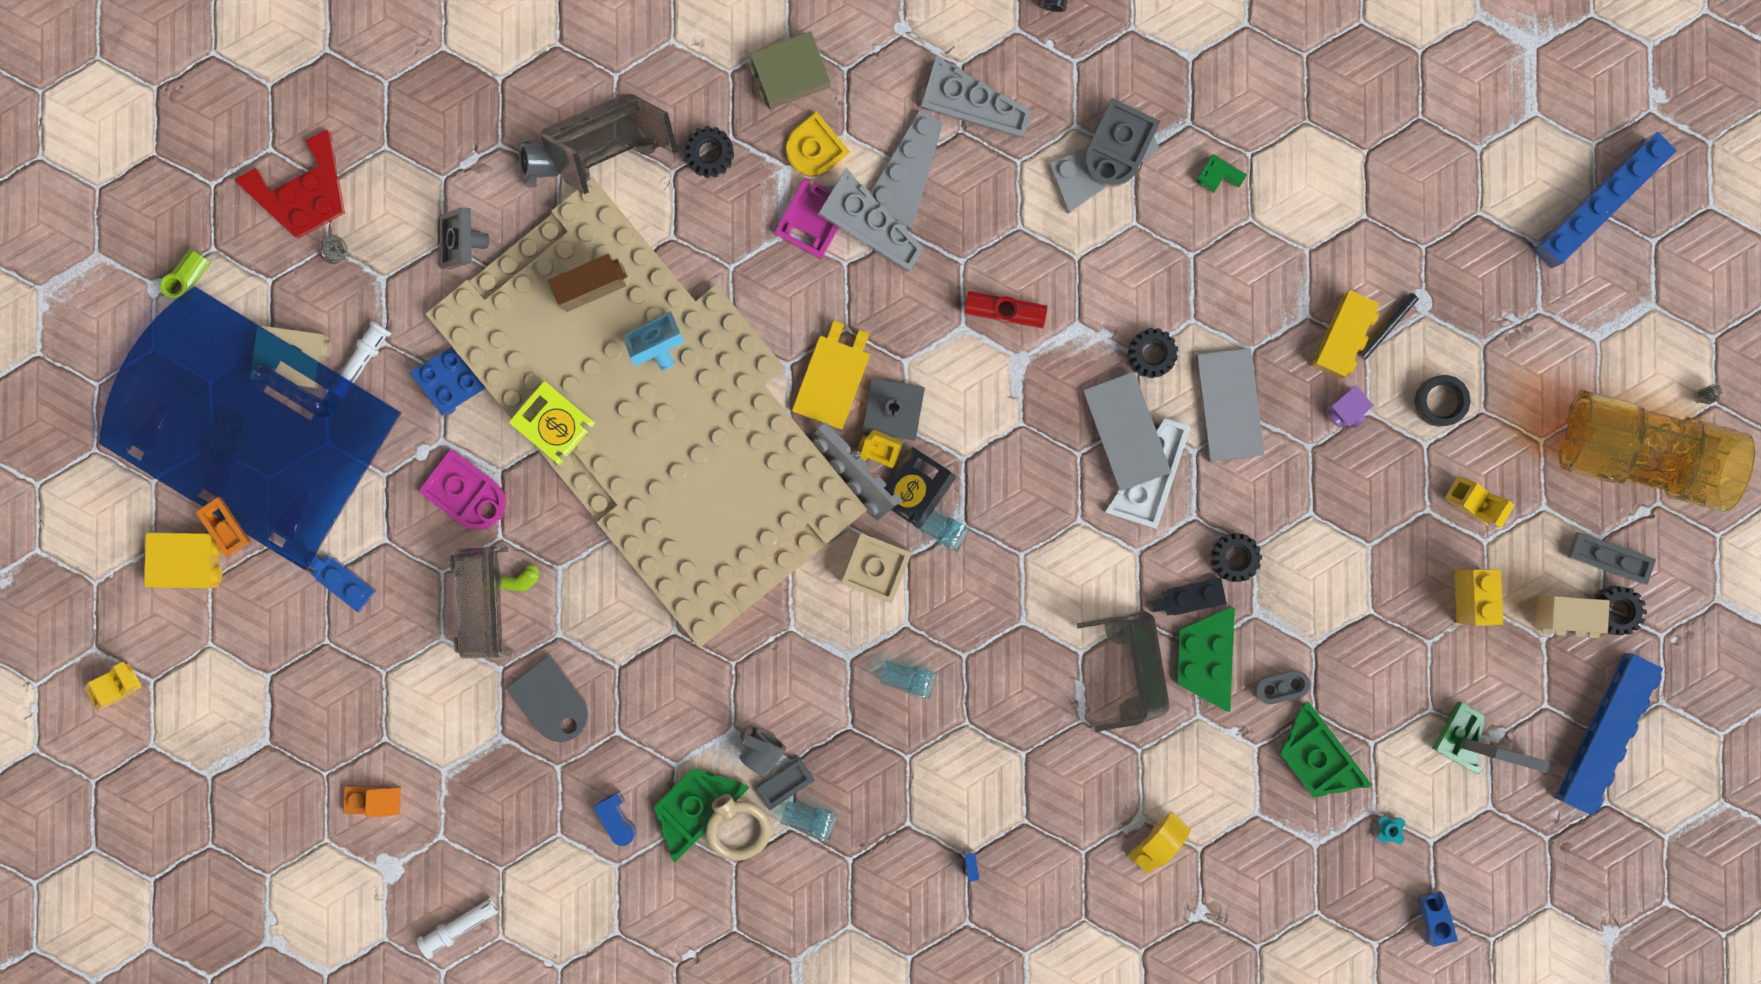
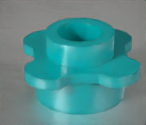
(1384, 826)

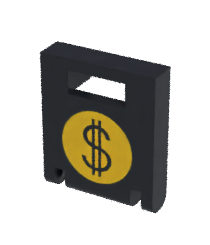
(917, 490)

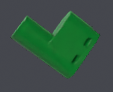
(1219, 169)

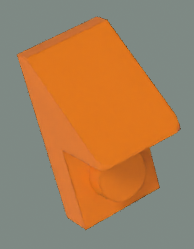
(225, 532)
(372, 800)

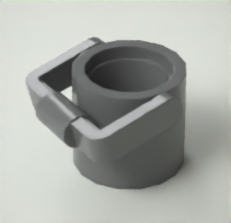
(535, 162)
(761, 750)

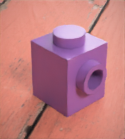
(1349, 408)

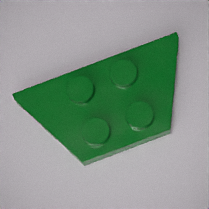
(1207, 658)
(1319, 757)
(688, 807)

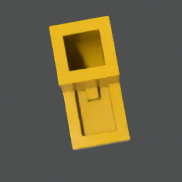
(1479, 503)
(112, 686)
(1161, 844)

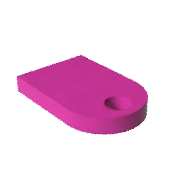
(463, 491)

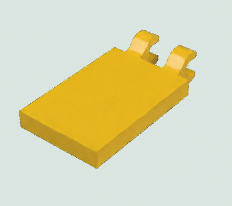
(832, 378)

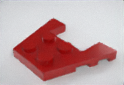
(306, 200)

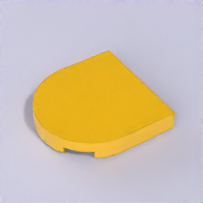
(814, 147)

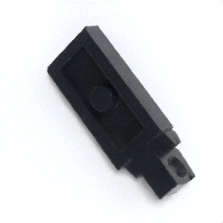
(1190, 597)

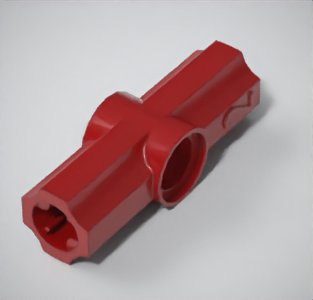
(1023, 313)

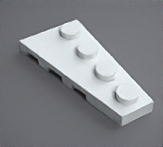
(1147, 501)

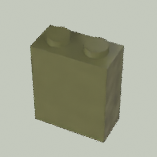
(789, 70)

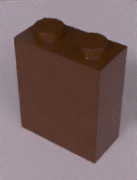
(588, 282)

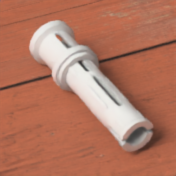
(366, 348)
(446, 934)

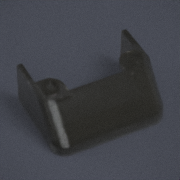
(605, 133)
(478, 603)
(1141, 632)

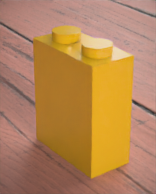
(181, 561)
(1478, 597)

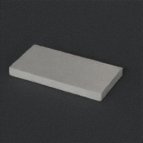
(1230, 405)
(1127, 431)

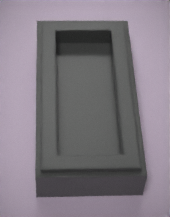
(784, 783)

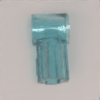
(946, 531)
(913, 680)
(816, 822)

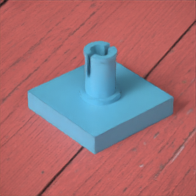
(654, 341)

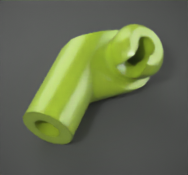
(523, 581)

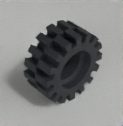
(704, 136)
(1136, 353)
(1252, 557)
(1634, 607)

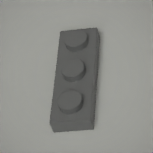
(1611, 558)

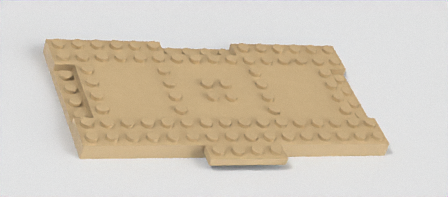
(684, 463)

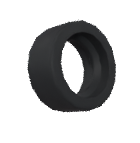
(1462, 394)

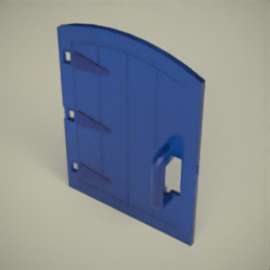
(204, 422)

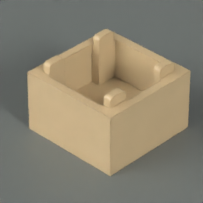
(876, 568)
(1572, 615)

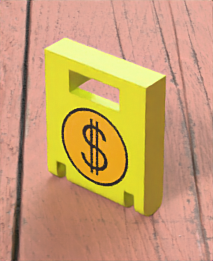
(555, 425)

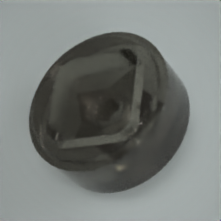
(333, 249)
(1708, 394)

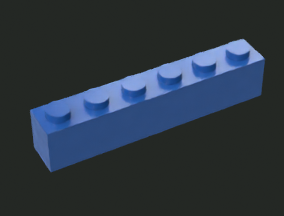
(1604, 200)
(1609, 733)

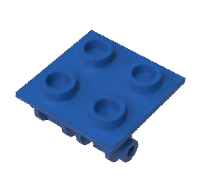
(447, 381)

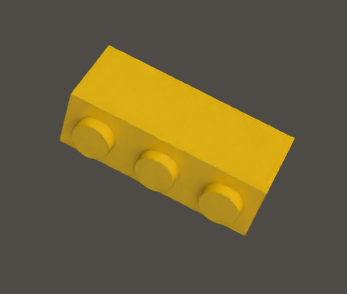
(1346, 335)

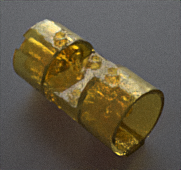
(1683, 457)

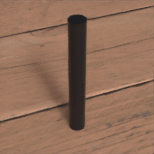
(1388, 326)

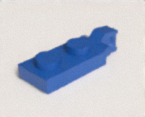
(342, 581)

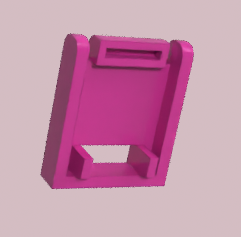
(803, 216)

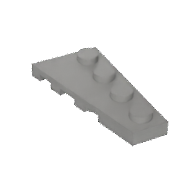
(966, 99)
(906, 173)
(1074, 180)
(863, 218)
(854, 472)

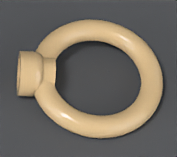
(726, 808)

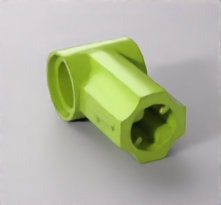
(187, 272)

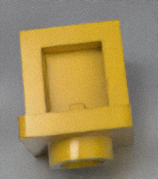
(880, 448)

